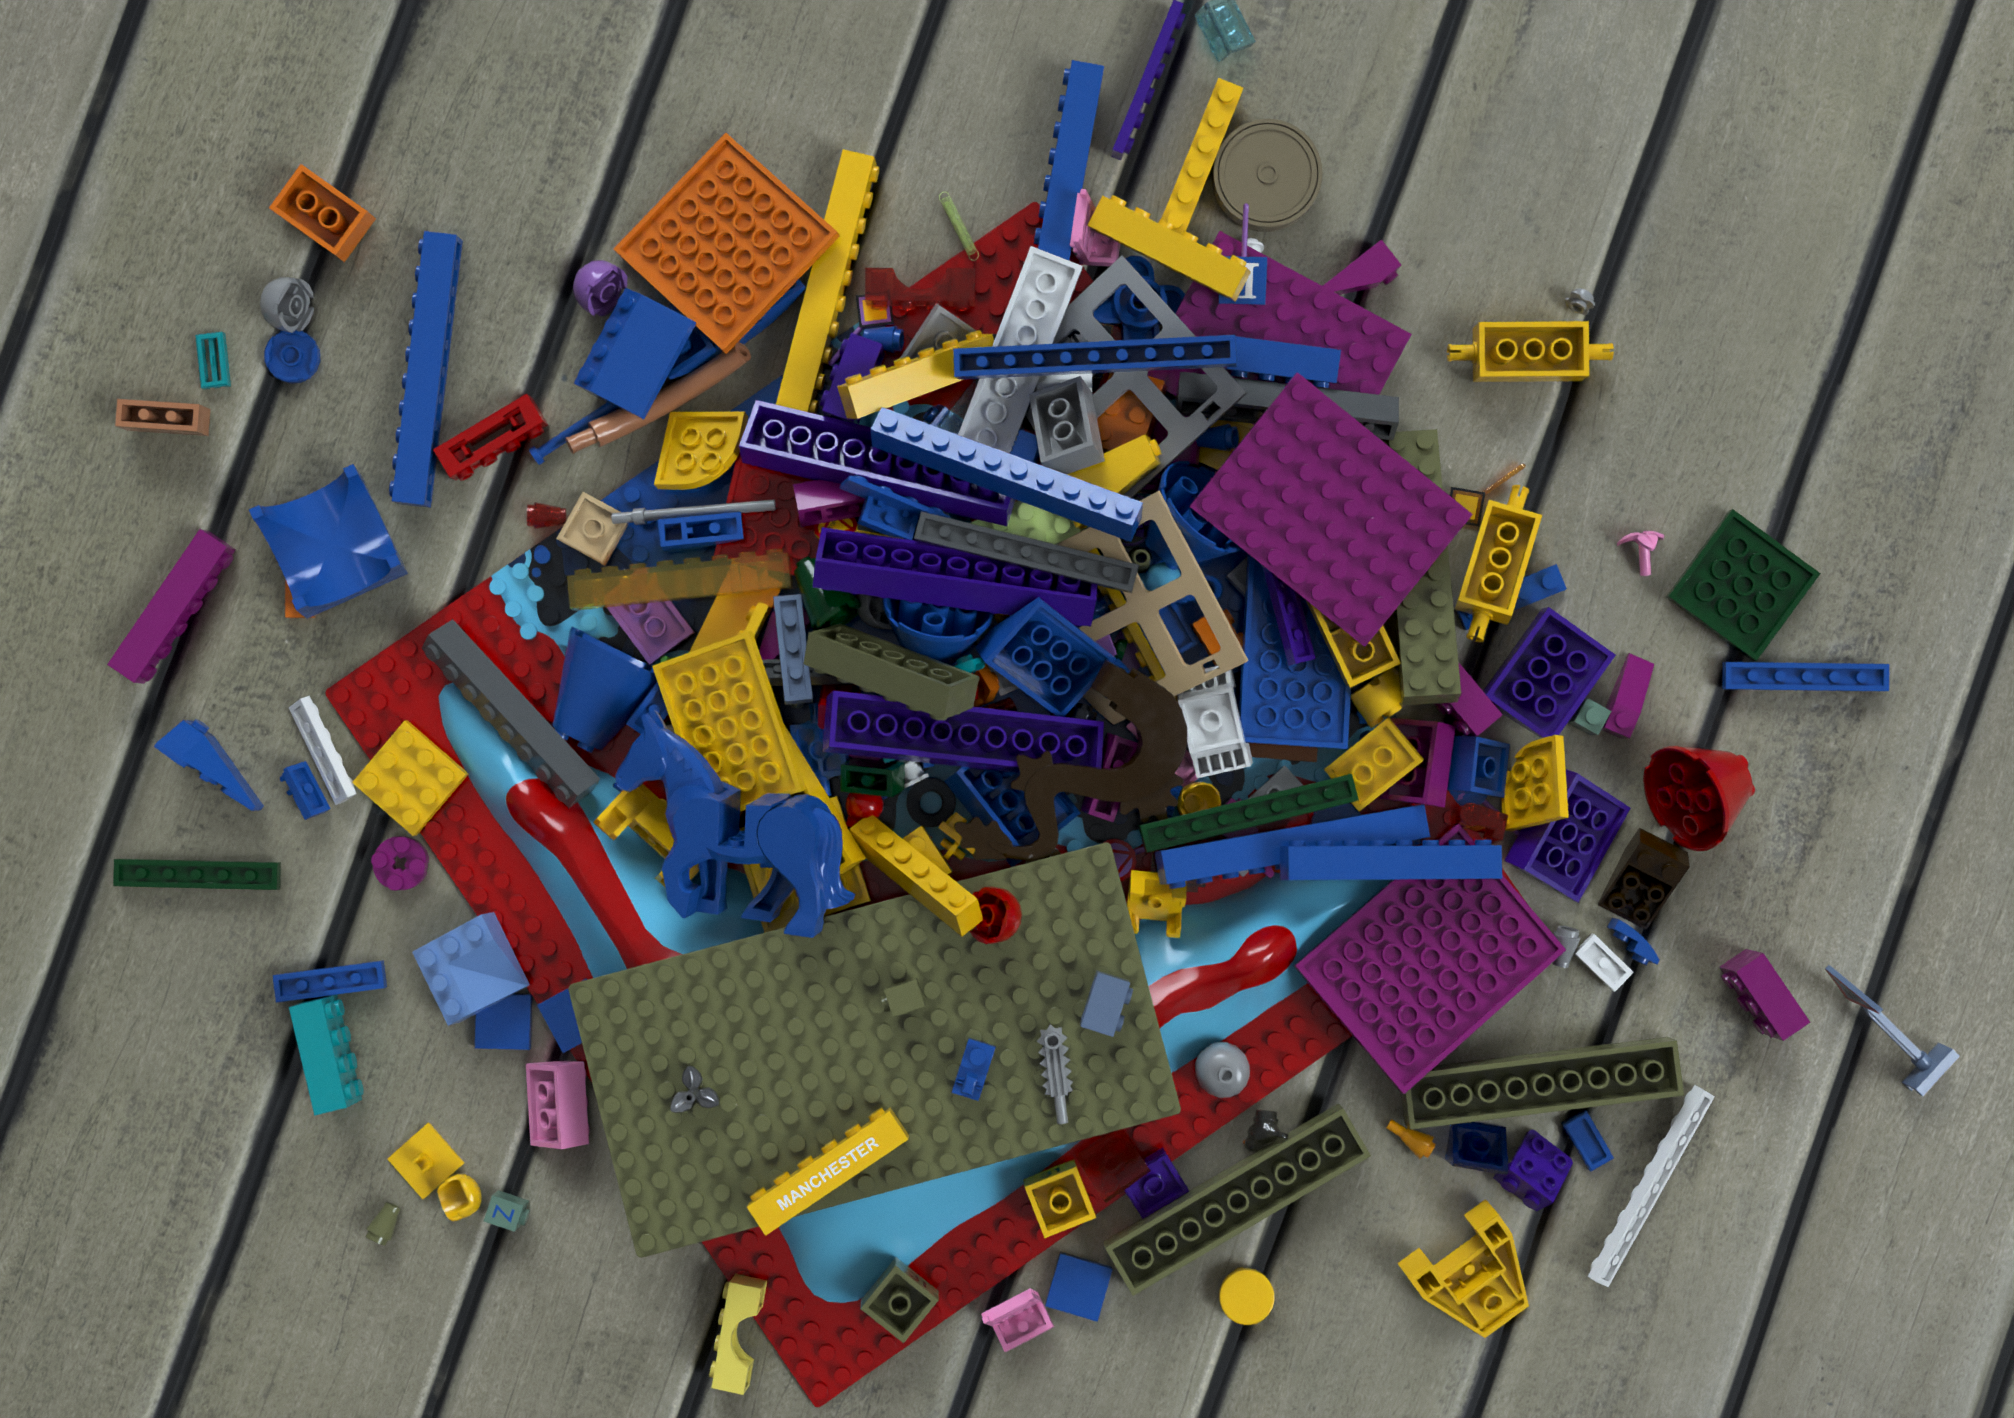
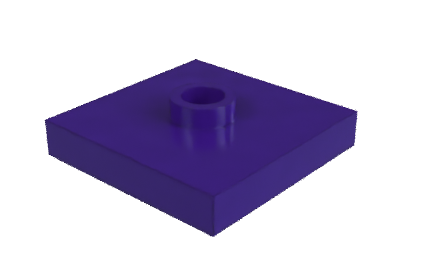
(1158, 1186)

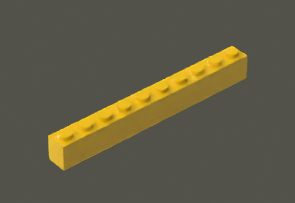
(827, 283)

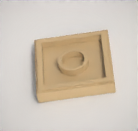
(591, 529)

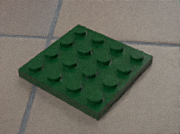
(1743, 585)

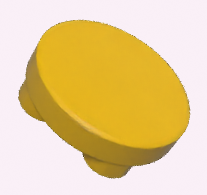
(1246, 1296)

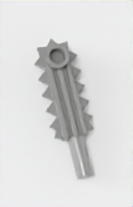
(1057, 1084)

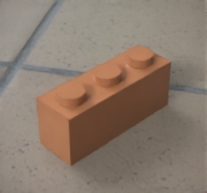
(162, 417)

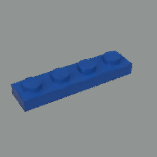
(1533, 588)
(329, 981)

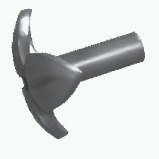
(684, 1100)

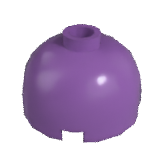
(598, 287)

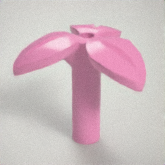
(1646, 542)

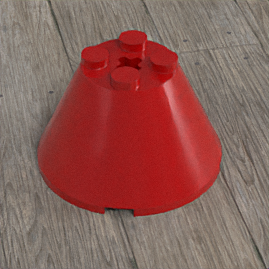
(1697, 793)

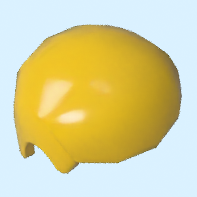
(1197, 797)

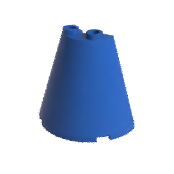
(598, 690)

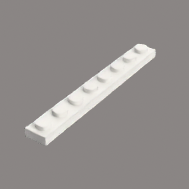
(1649, 1189)

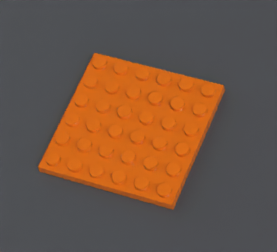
(726, 242)

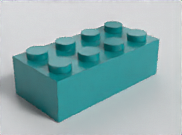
(326, 1054)

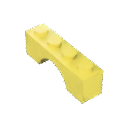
(732, 1365)

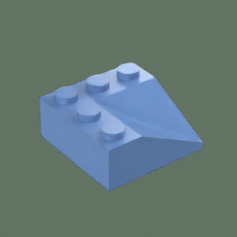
(470, 968)

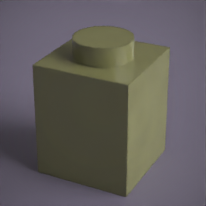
(903, 998)

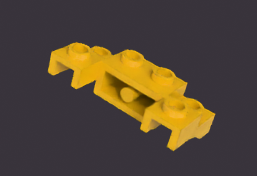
(645, 816)

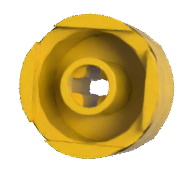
(1379, 697)

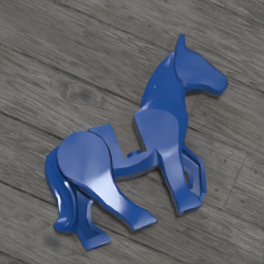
(704, 819)

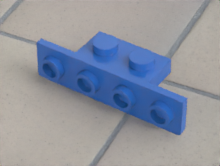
(885, 510)

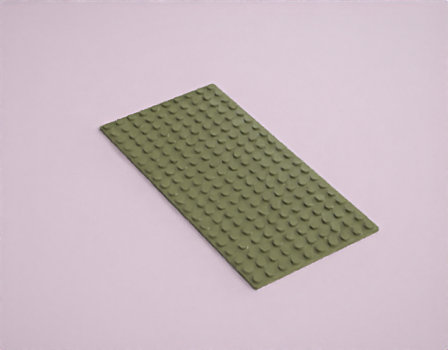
(806, 1051)

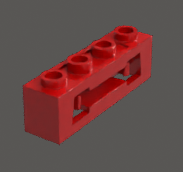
(486, 455)

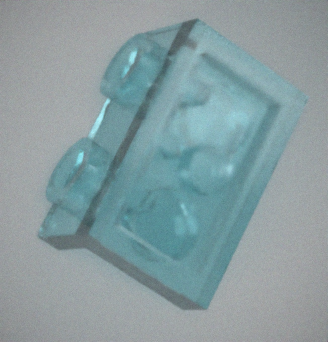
(1224, 27)

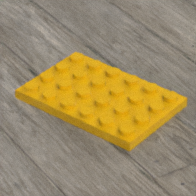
(731, 717)

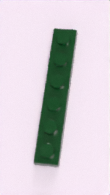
(197, 874)

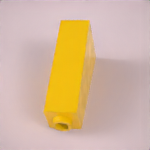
(1122, 467)

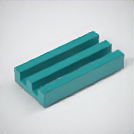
(223, 358)

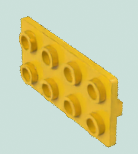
(735, 615)

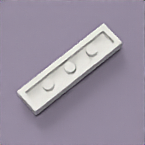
(322, 750)

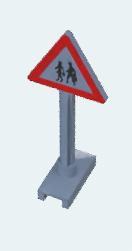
(1928, 1066)

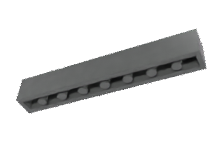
(1373, 411)
(510, 713)

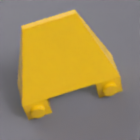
(1478, 1280)

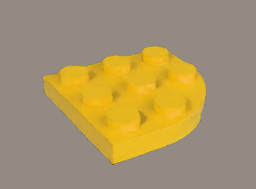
(698, 448)
(1536, 785)

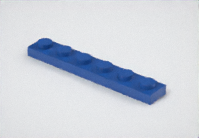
(1805, 676)

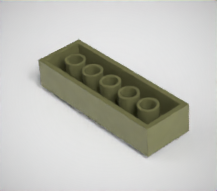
(891, 671)

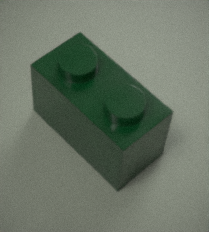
(872, 777)

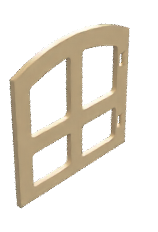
(1144, 608)

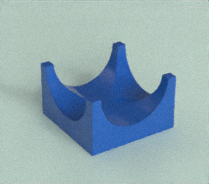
(330, 544)

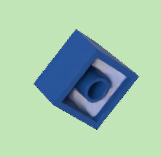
(1478, 766)

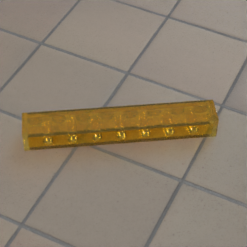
(679, 581)

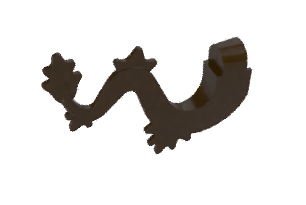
(1136, 784)

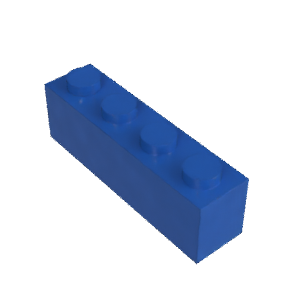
(1283, 360)

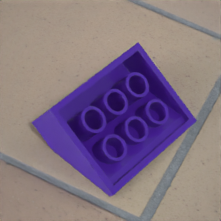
(1548, 674)
(1570, 849)

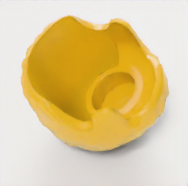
(459, 1196)

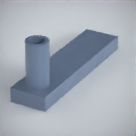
(792, 650)

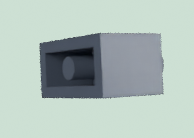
(1105, 1004)

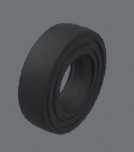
(914, 797)

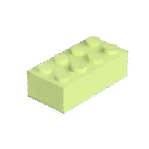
(1035, 524)

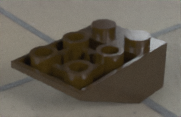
(1644, 878)

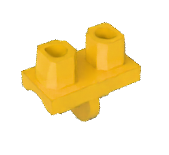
(948, 828)

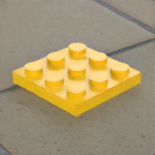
(410, 778)

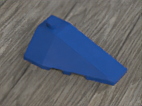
(195, 747)

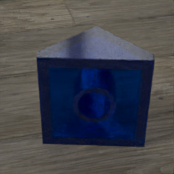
(1478, 1147)

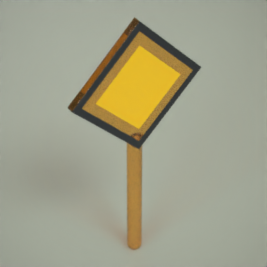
(1474, 500)

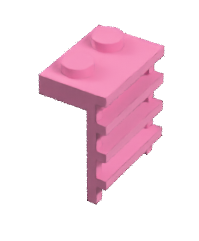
(1090, 245)
(1018, 1319)

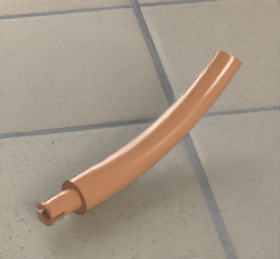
(621, 423)

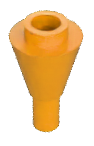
(1416, 1141)

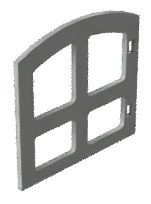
(1181, 430)

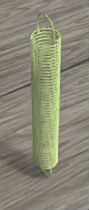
(958, 226)

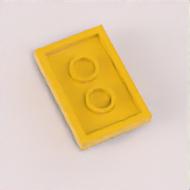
(1376, 762)

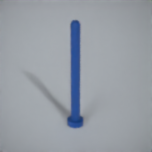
(539, 453)

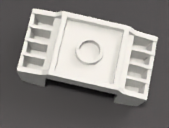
(1214, 726)

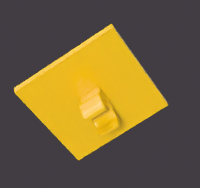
(425, 1160)

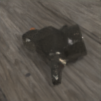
(1263, 1130)

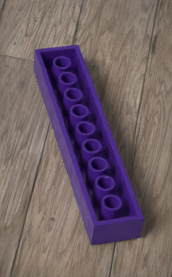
(835, 449)
(942, 576)
(972, 739)

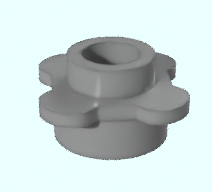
(1580, 301)

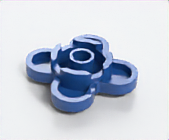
(1120, 308)

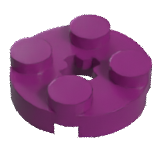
(416, 864)

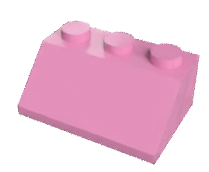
(557, 1104)

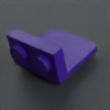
(1536, 1171)

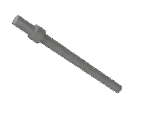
(641, 515)

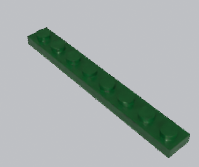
(1248, 813)

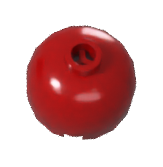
(1000, 915)

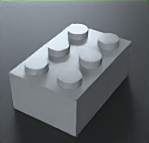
(1066, 426)

